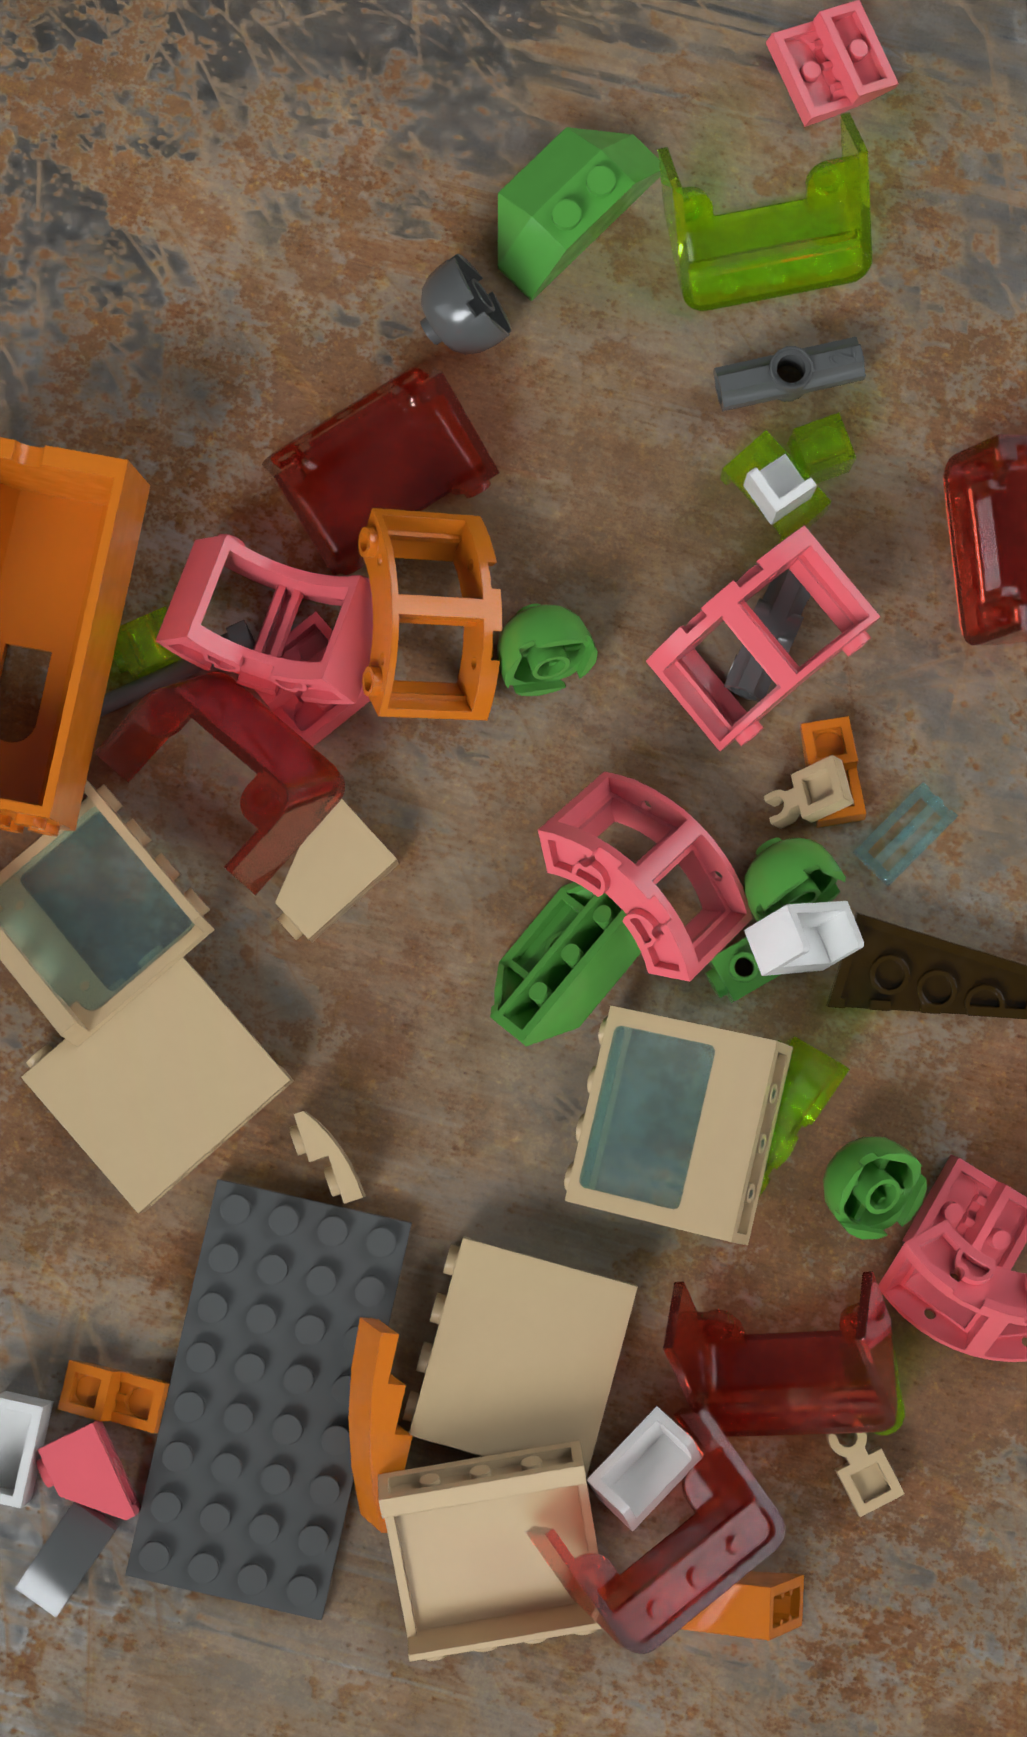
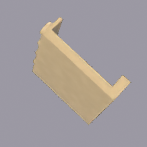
(158, 1084)
(518, 1353)
(464, 1553)

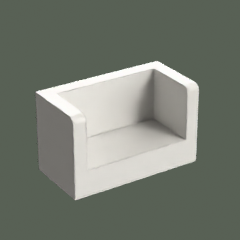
(804, 937)
(22, 1432)
(644, 1468)

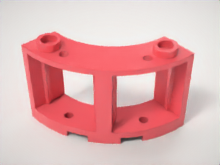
(348, 652)
(700, 688)
(667, 949)
(975, 1315)

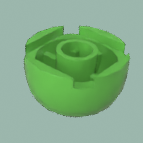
(542, 648)
(790, 874)
(873, 1186)

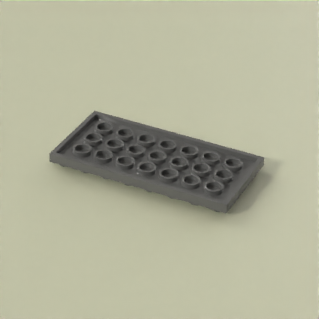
(257, 1407)

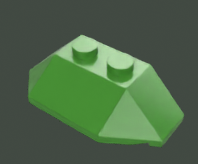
(568, 202)
(562, 965)

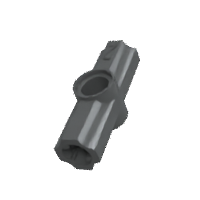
(819, 366)
(781, 614)

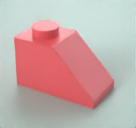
(88, 1471)

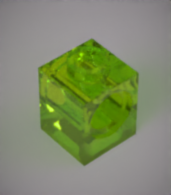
(822, 448)
(137, 647)

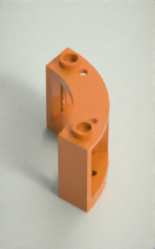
(437, 538)

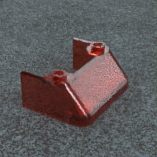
(292, 782)
(786, 1379)
(693, 1565)

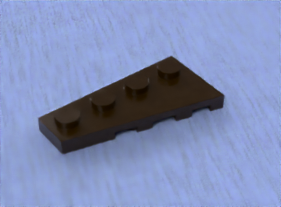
(926, 975)

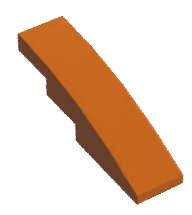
(374, 1408)

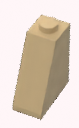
(331, 873)

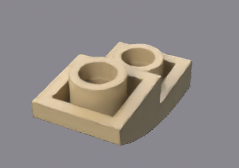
(318, 1143)

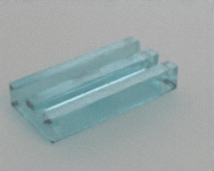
(935, 804)

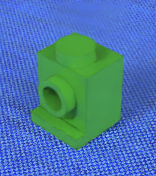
(724, 977)

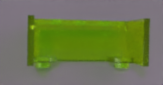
(774, 246)

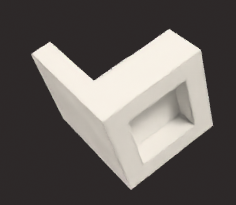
(778, 488)

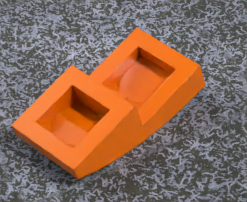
(835, 738)
(113, 1395)

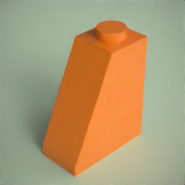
(755, 1607)

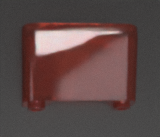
(382, 452)
(989, 538)

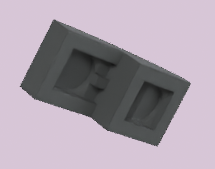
(66, 1557)

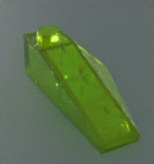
(807, 1089)

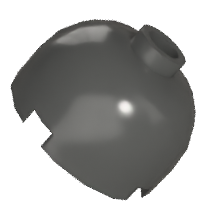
(461, 310)

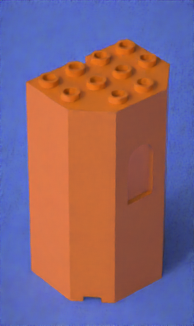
(63, 589)

